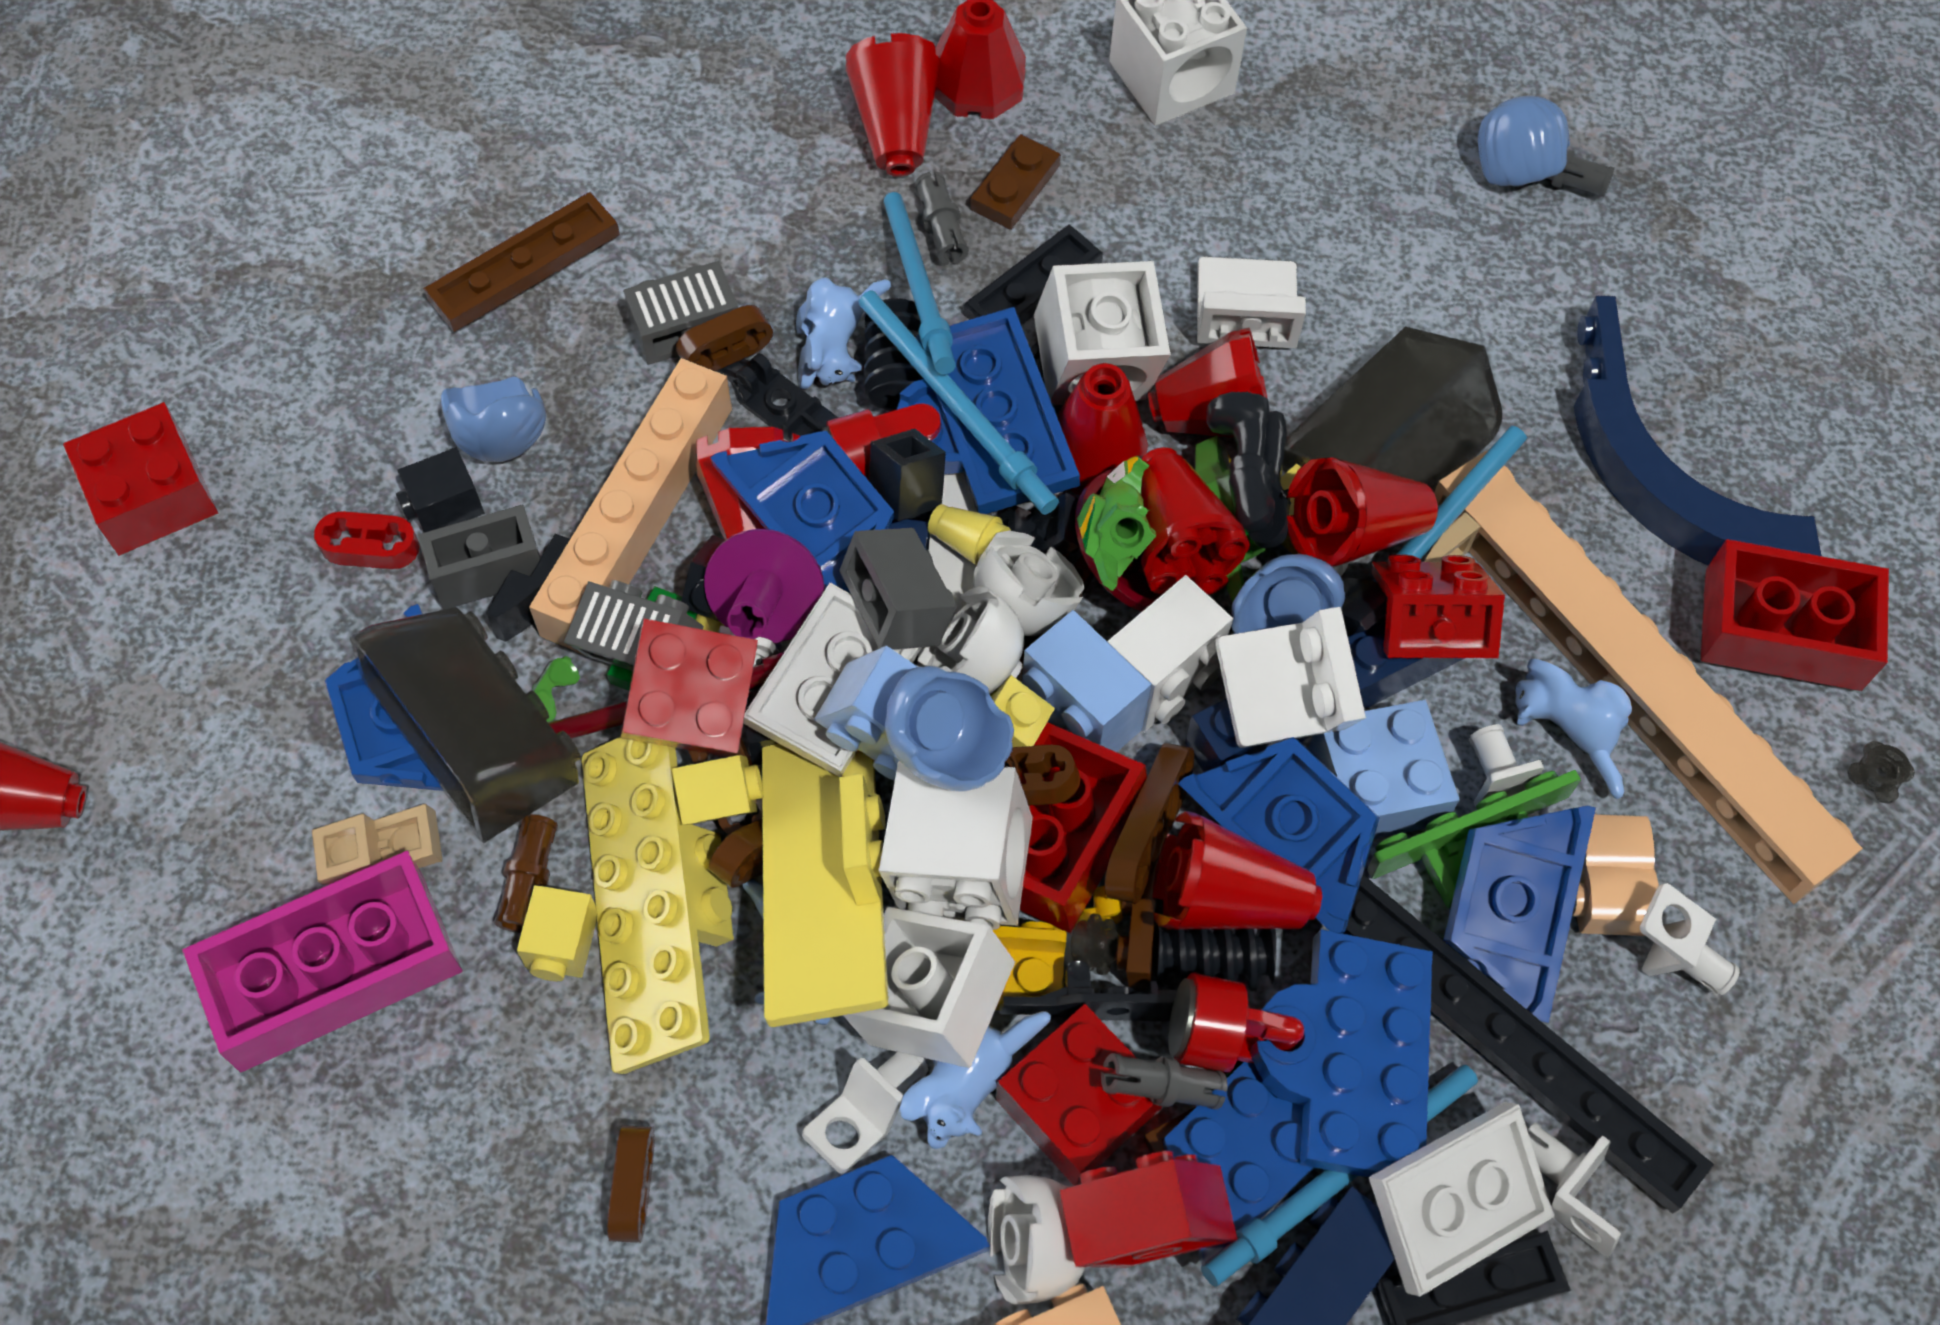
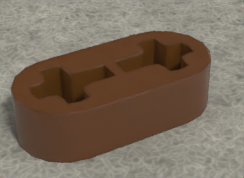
(726, 338)
(739, 855)
(631, 1184)

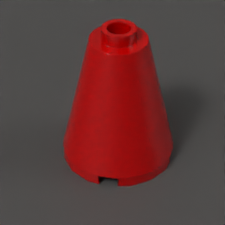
(895, 97)
(1355, 510)
(36, 792)
(1229, 882)

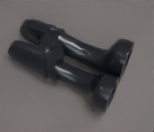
(1257, 469)

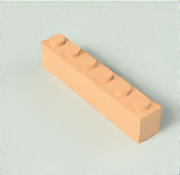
(635, 495)

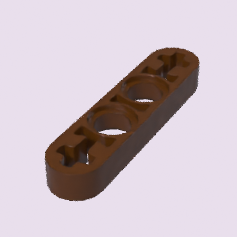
(1148, 824)

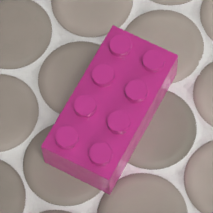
(321, 962)

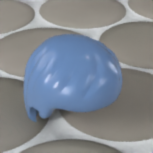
(1523, 141)
(494, 418)
(1286, 593)
(948, 729)

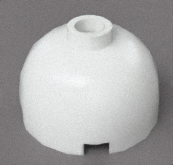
(1032, 583)
(980, 640)
(1034, 1240)

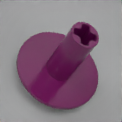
(763, 584)

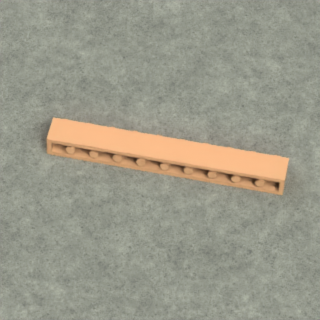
(1672, 706)

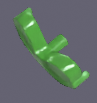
(557, 674)

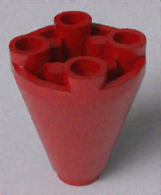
(1102, 423)
(1191, 525)

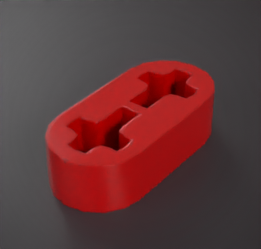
(366, 542)

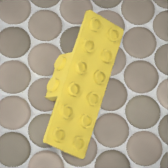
(821, 889)
(650, 903)

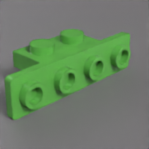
(1446, 836)

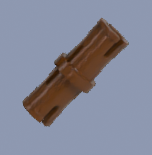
(525, 870)

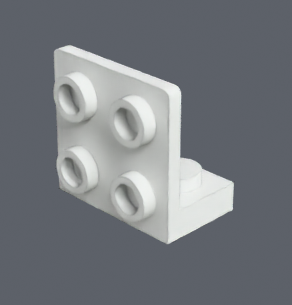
(1252, 296)
(1290, 680)

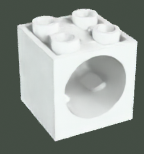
(1177, 53)
(1101, 317)
(957, 849)

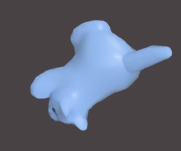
(829, 322)
(1587, 714)
(954, 1092)

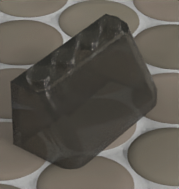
(1407, 411)
(467, 716)

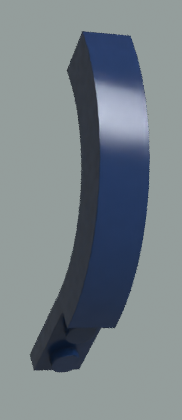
(1645, 478)

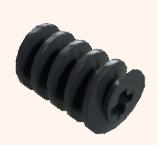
(885, 366)
(1215, 953)

